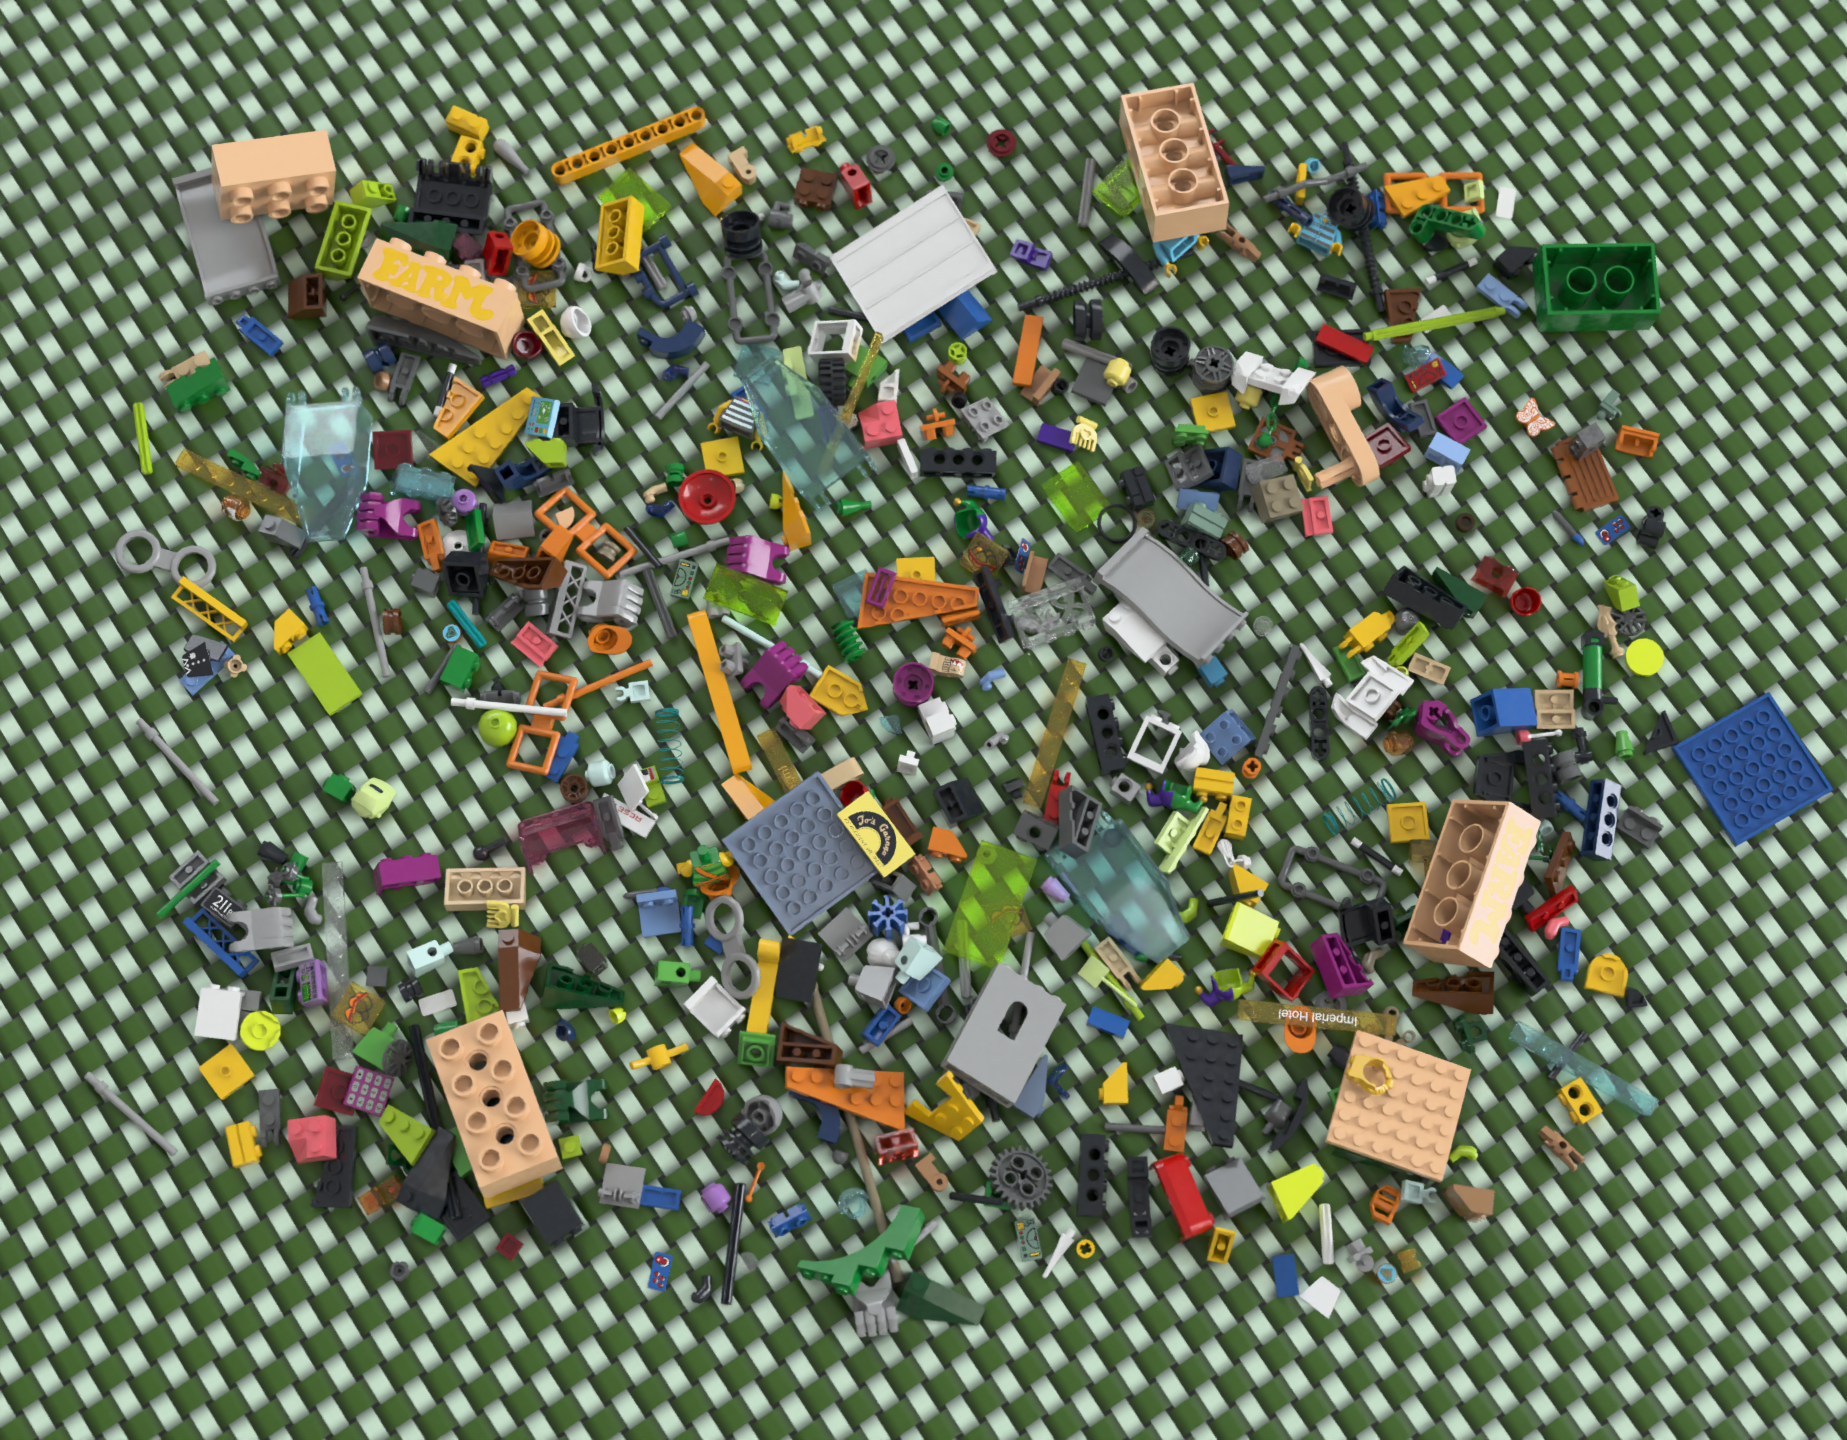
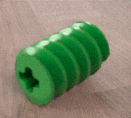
(847, 641)

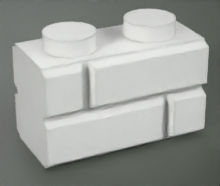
(1439, 481)

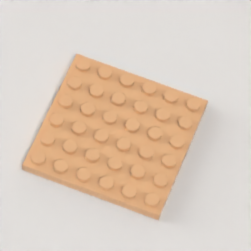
(1406, 1124)

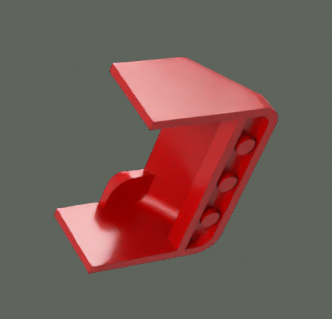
(1183, 1196)

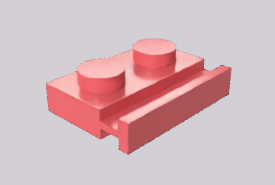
(1316, 516)
(534, 644)

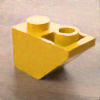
(288, 630)

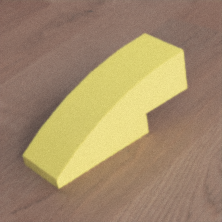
(550, 337)

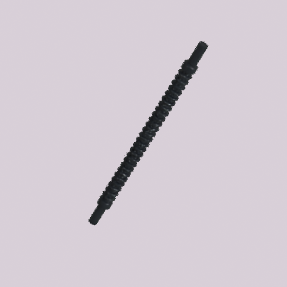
(1376, 291)
(1040, 300)

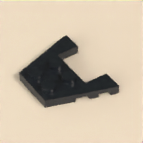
(1496, 775)

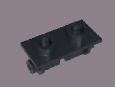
(1336, 286)

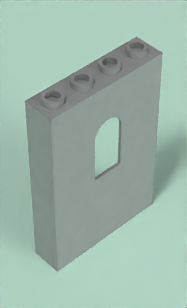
(987, 1056)

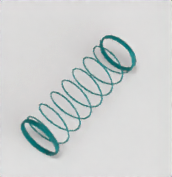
(668, 715)
(1335, 825)

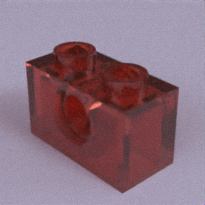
(1497, 585)
(896, 1146)

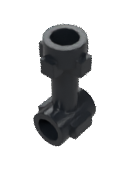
(1582, 756)

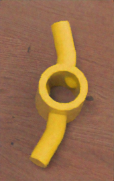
(659, 1056)

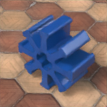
(896, 915)

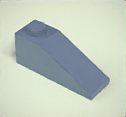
(1033, 1094)

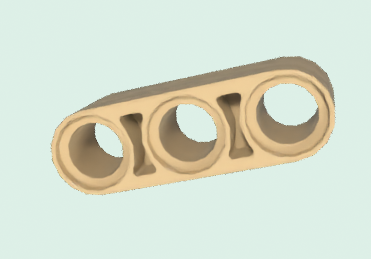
(842, 774)

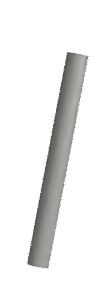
(682, 390)

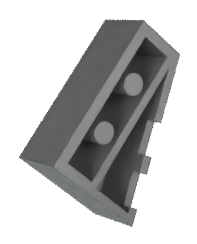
(1077, 821)

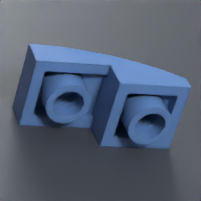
(1190, 496)

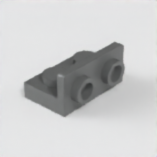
(1639, 826)

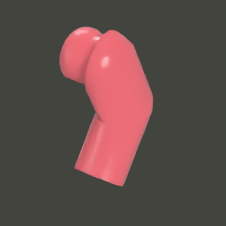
(1553, 926)

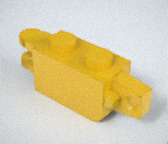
(1367, 632)

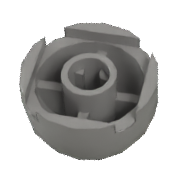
(763, 1113)

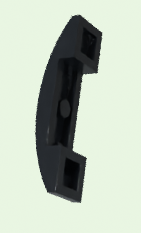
(1130, 262)
(1301, 1095)
(1139, 1197)

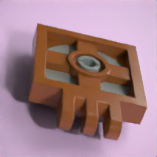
(1282, 442)

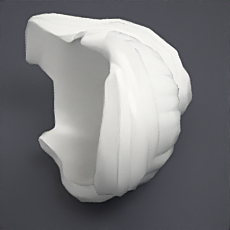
(1194, 754)
(882, 953)

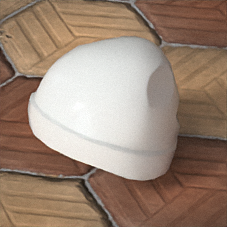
(575, 323)

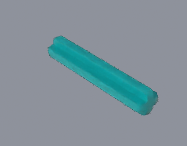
(466, 624)

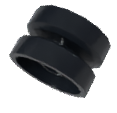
(1088, 319)

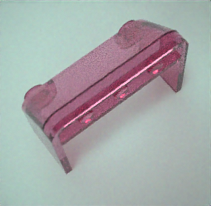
(558, 831)

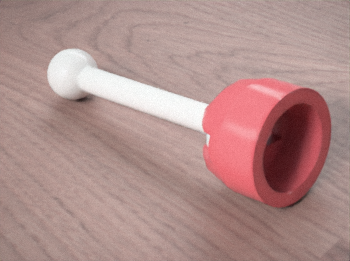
(1525, 736)

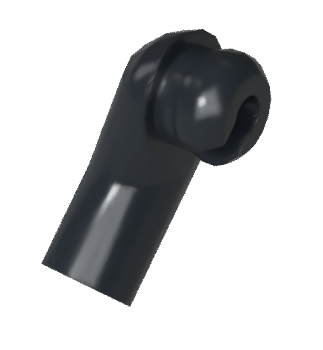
(704, 1292)

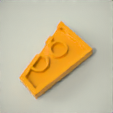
(1411, 195)
(460, 404)

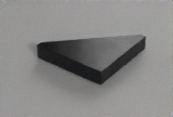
(489, 481)
(1662, 735)

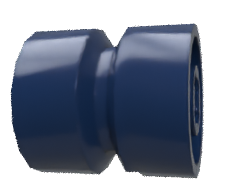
(379, 357)

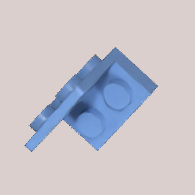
(1227, 736)
(659, 913)

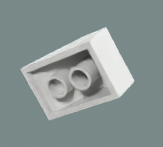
(1133, 631)

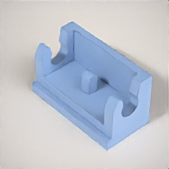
(1446, 452)

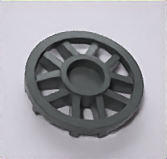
(1628, 620)
(397, 1060)

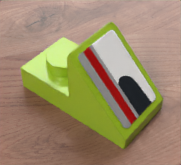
(655, 795)

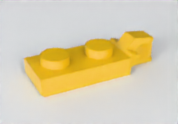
(1210, 830)

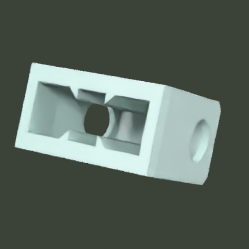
(916, 960)
(421, 962)

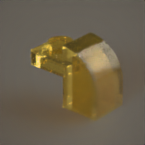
(1421, 852)

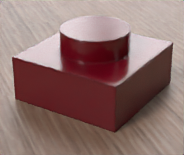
(509, 1246)

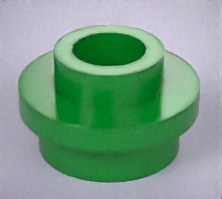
(941, 176)

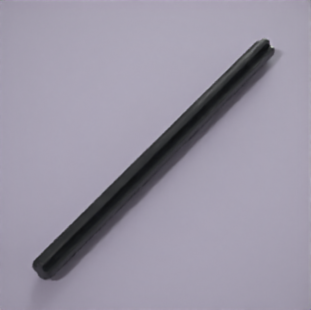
(431, 1106)

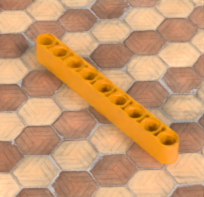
(622, 152)
(719, 692)

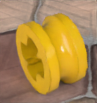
(1087, 1254)

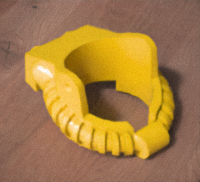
(1355, 1072)

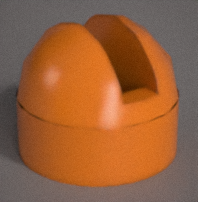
(906, 1002)

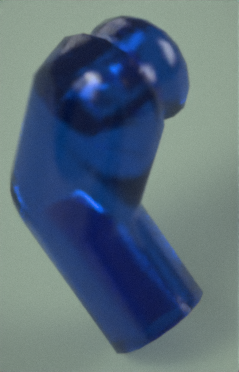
(673, 371)
(658, 510)

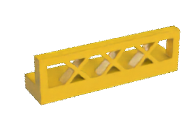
(214, 604)

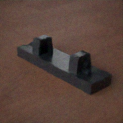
(993, 604)

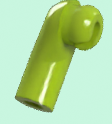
(1190, 913)
(1464, 1151)

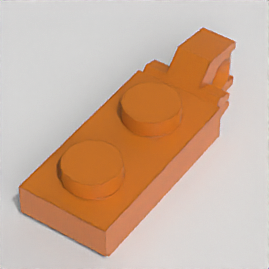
(431, 544)
(1175, 1126)

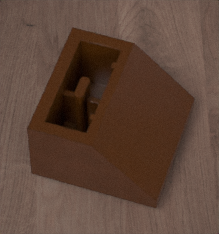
(307, 296)

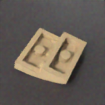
(1554, 709)

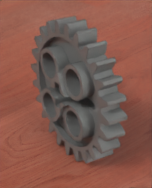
(1028, 1164)

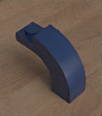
(673, 347)
(1392, 408)
(521, 475)
(831, 1122)

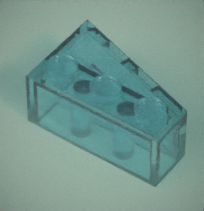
(421, 483)

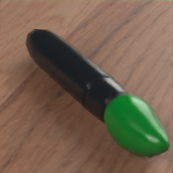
(1172, 957)

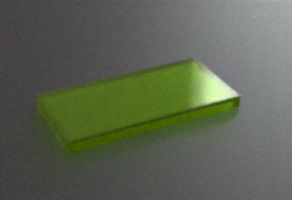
(990, 904)

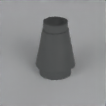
(469, 946)

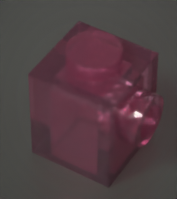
(467, 248)

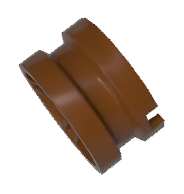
(1235, 545)
(392, 621)
(566, 787)

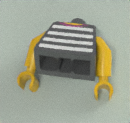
(737, 417)

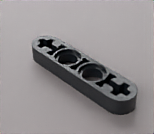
(1193, 538)
(1318, 723)

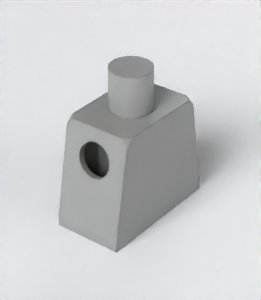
(1064, 934)
(875, 984)

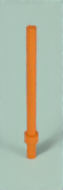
(600, 683)

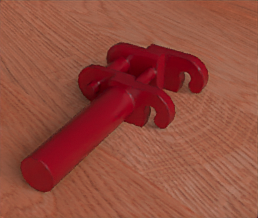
(1216, 147)

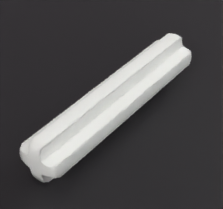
(1326, 1233)

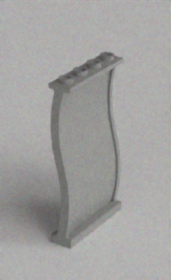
(228, 255)
(1171, 597)

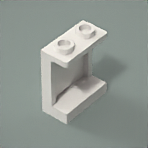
(715, 1008)
(219, 1012)

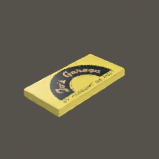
(875, 834)

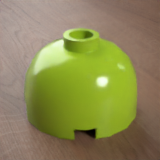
(497, 727)

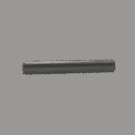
(659, 603)

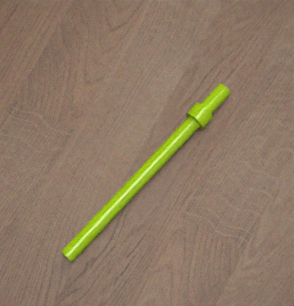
(1135, 1010)

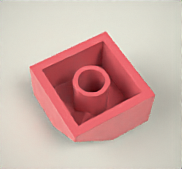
(880, 424)
(800, 708)
(313, 1138)

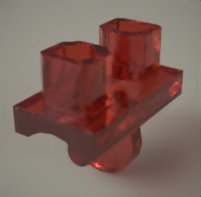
(269, 474)

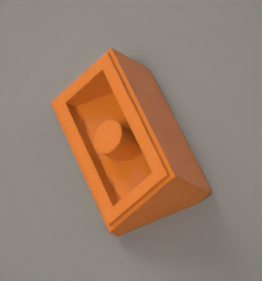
(506, 550)
(959, 617)

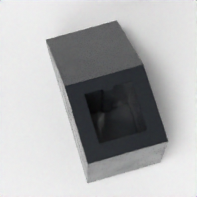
(1513, 259)

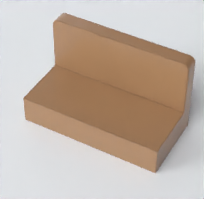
(1041, 385)
(1034, 574)

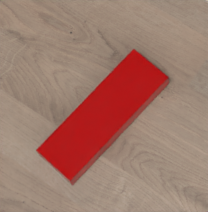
(1344, 344)
(1551, 908)

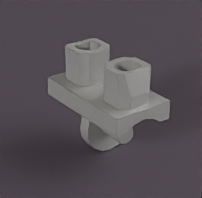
(734, 661)
(1360, 1254)

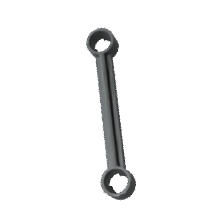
(932, 940)

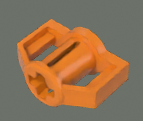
(1385, 1204)

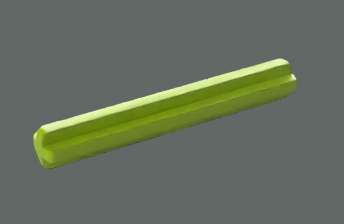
(142, 438)

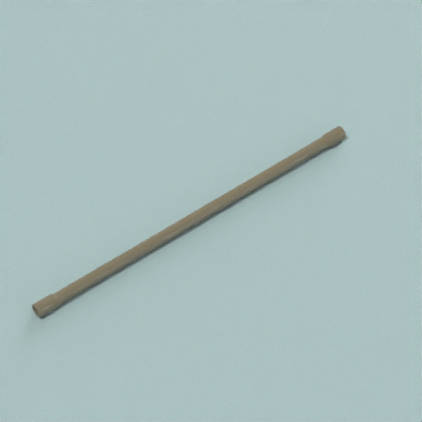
(895, 1269)

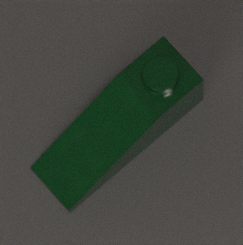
(1461, 591)
(283, 991)

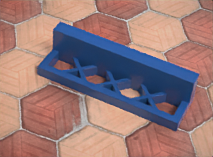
(217, 949)

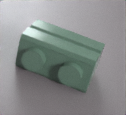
(1204, 521)

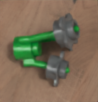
(288, 873)

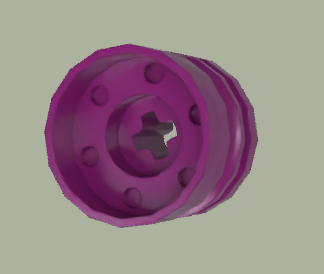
(912, 674)

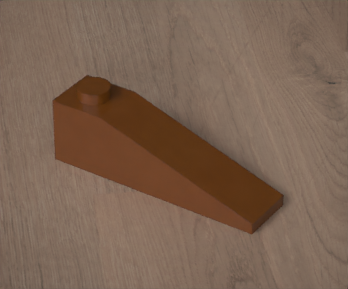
(517, 963)
(1466, 993)

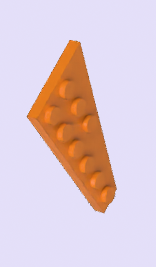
(913, 600)
(881, 1103)

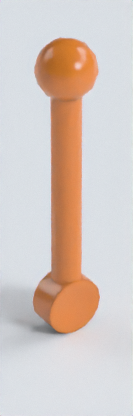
(760, 1166)

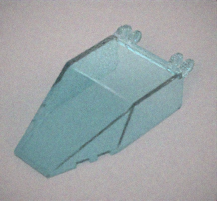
(802, 429)
(326, 461)
(1124, 890)

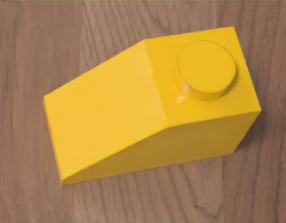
(1163, 976)
(1115, 1088)
(1220, 1245)

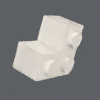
(937, 720)

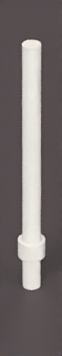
(472, 703)

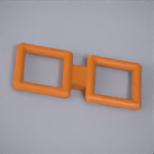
(1387, 177)
(586, 533)
(541, 724)

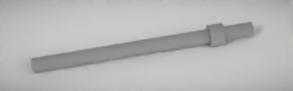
(710, 546)
(367, 587)
(152, 735)
(1014, 1027)
(102, 1088)

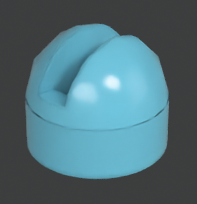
(1314, 163)

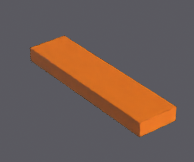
(1028, 351)

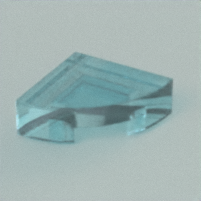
(891, 724)

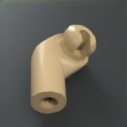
(654, 490)

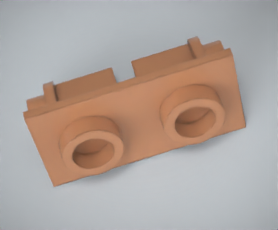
(929, 882)

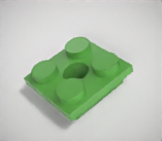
(1189, 435)
(761, 1041)

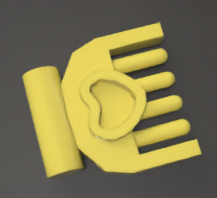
(1084, 431)
(1303, 473)
(503, 915)

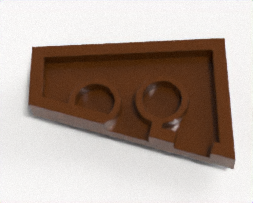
(1401, 309)
(1559, 864)

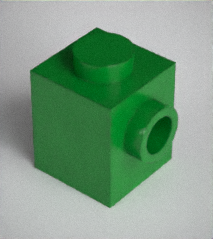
(339, 788)

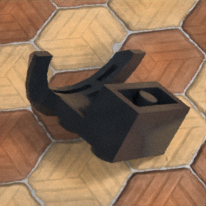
(583, 424)
(1366, 923)

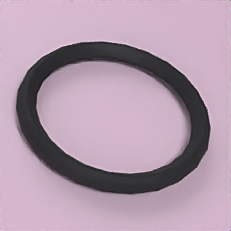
(1111, 539)

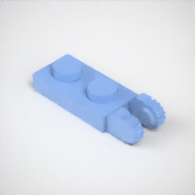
(1501, 295)

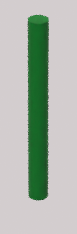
(188, 888)

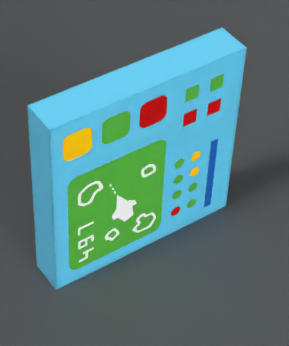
(542, 417)

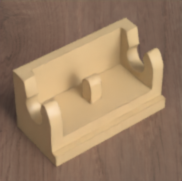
(1428, 668)

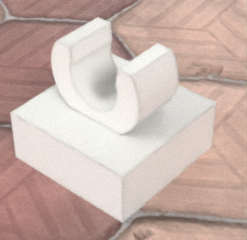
(908, 764)

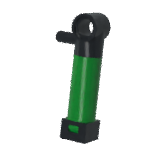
(1592, 675)

